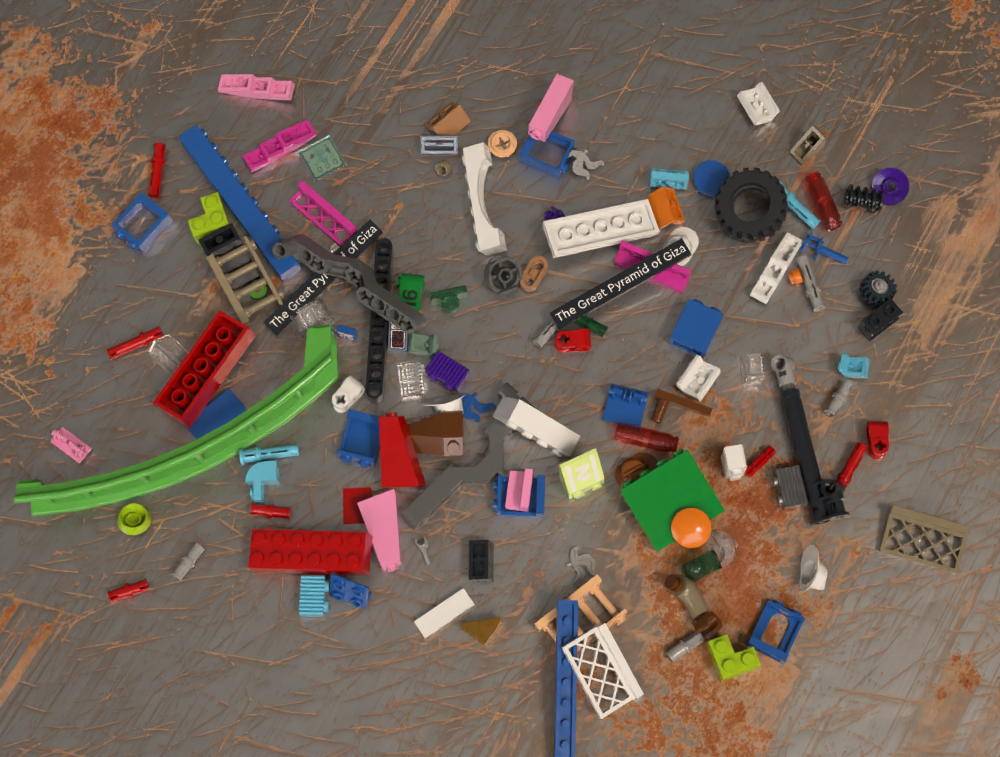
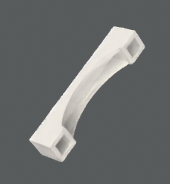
(477, 161)

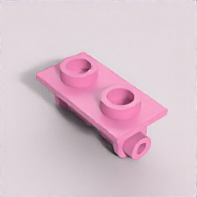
(70, 444)

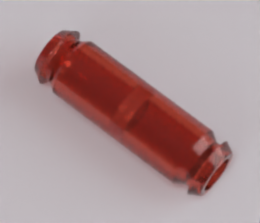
(823, 201)
(646, 438)

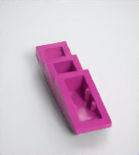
(279, 146)

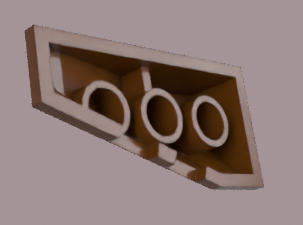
(439, 434)

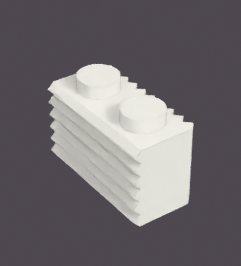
(733, 462)

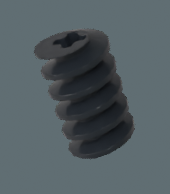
(863, 198)

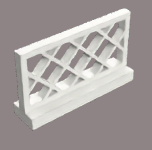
(618, 665)

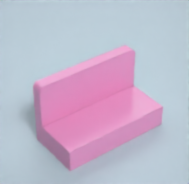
(519, 490)

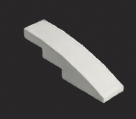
(776, 268)

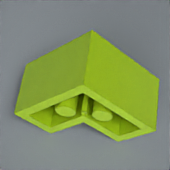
(213, 219)
(729, 663)

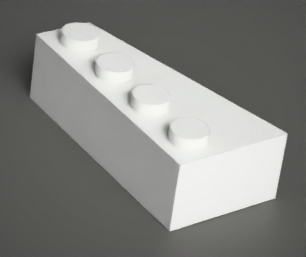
(536, 426)

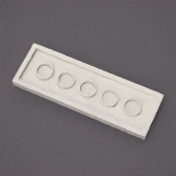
(600, 228)

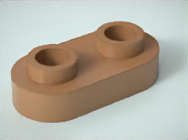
(532, 274)

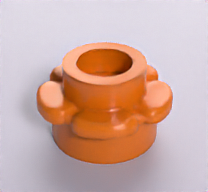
(795, 276)

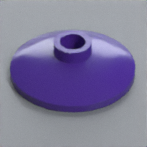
(884, 178)

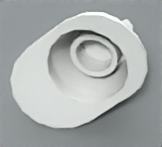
(688, 236)
(445, 403)
(812, 570)

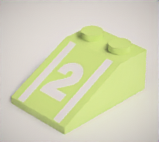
(581, 474)

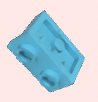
(669, 178)

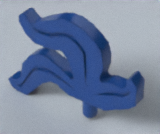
(481, 408)

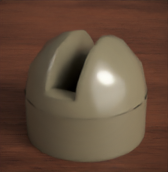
(439, 167)

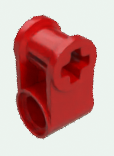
(576, 340)
(877, 435)

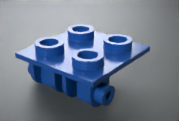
(625, 405)
(349, 591)

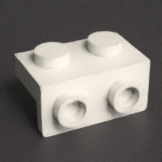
(758, 104)
(697, 378)

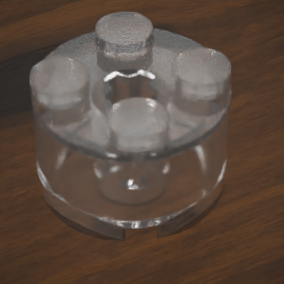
(312, 315)

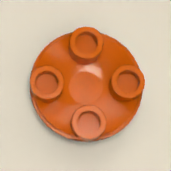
(691, 527)

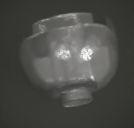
(724, 546)

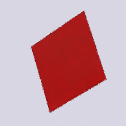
(351, 510)

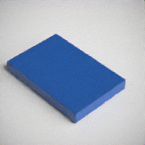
(217, 413)

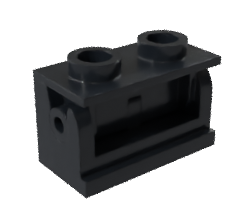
(880, 320)

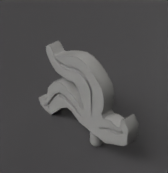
(577, 164)
(584, 559)

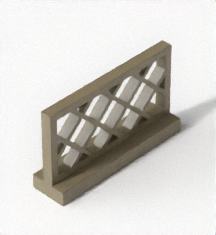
(932, 523)

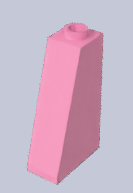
(551, 108)
(382, 523)

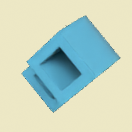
(259, 475)

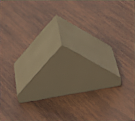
(809, 145)

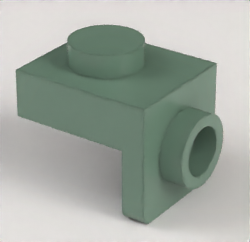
(423, 344)

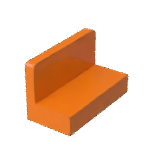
(665, 207)

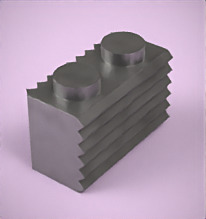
(790, 488)

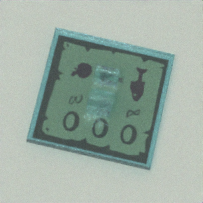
(322, 158)

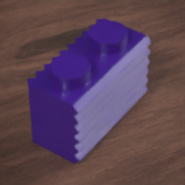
(447, 372)

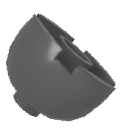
(503, 274)

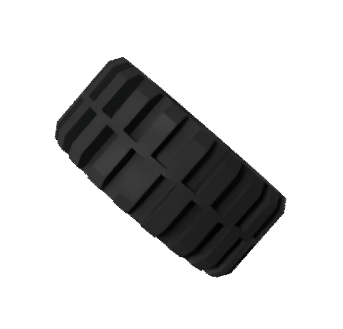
(747, 181)

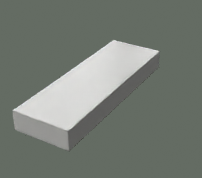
(444, 613)

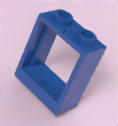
(554, 138)
(155, 230)

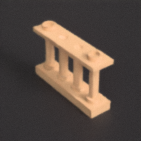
(593, 587)

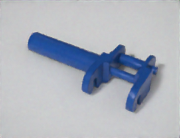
(823, 250)

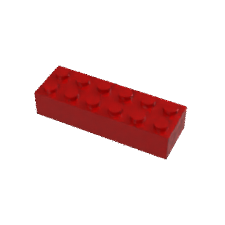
(204, 369)
(310, 552)

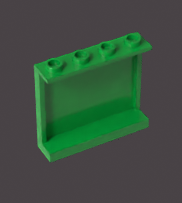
(665, 492)

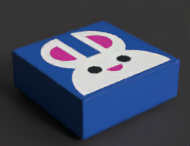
(347, 333)

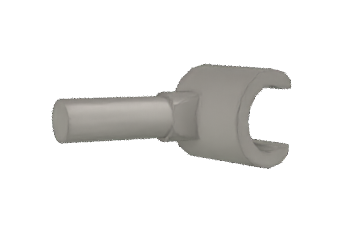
(423, 549)

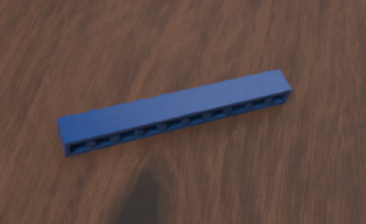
(237, 200)

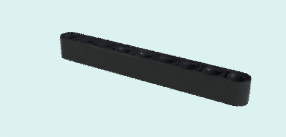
(382, 328)

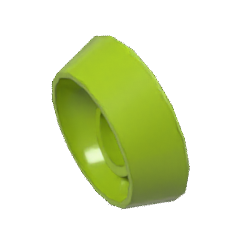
(134, 519)

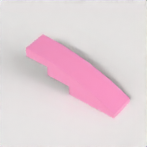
(261, 88)

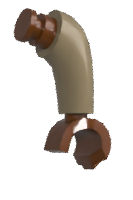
(690, 595)

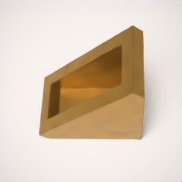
(482, 629)

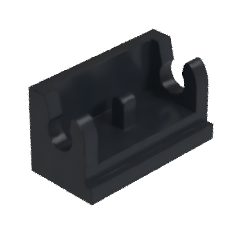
(481, 561)

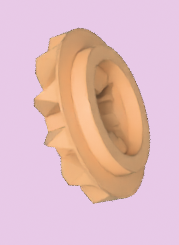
(506, 137)

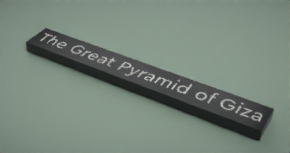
(319, 282)
(620, 284)

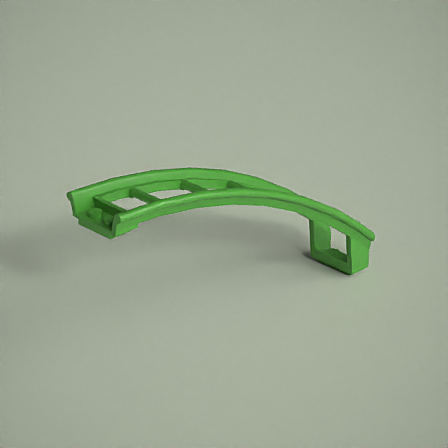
(202, 454)

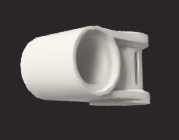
(349, 392)

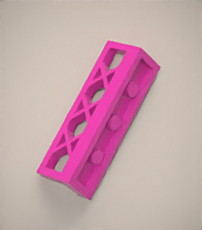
(326, 208)
(672, 278)

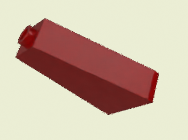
(397, 454)

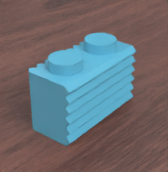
(313, 596)

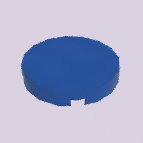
(709, 177)

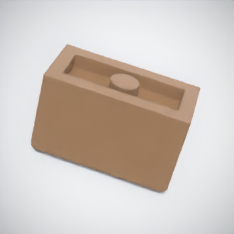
(449, 120)

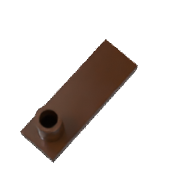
(665, 398)

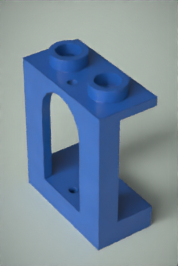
(795, 621)

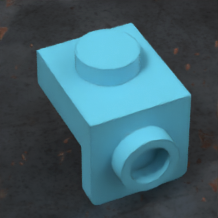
(853, 366)

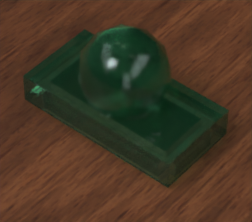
(449, 298)
(702, 566)

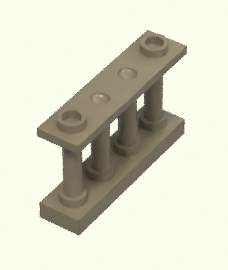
(226, 279)

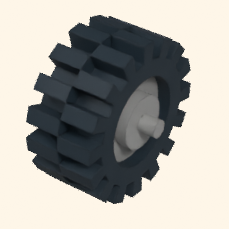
(877, 288)

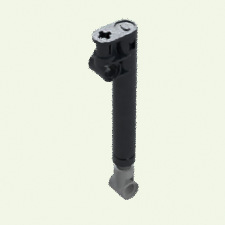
(822, 503)

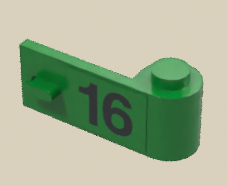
(411, 289)

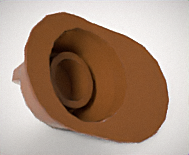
(633, 466)

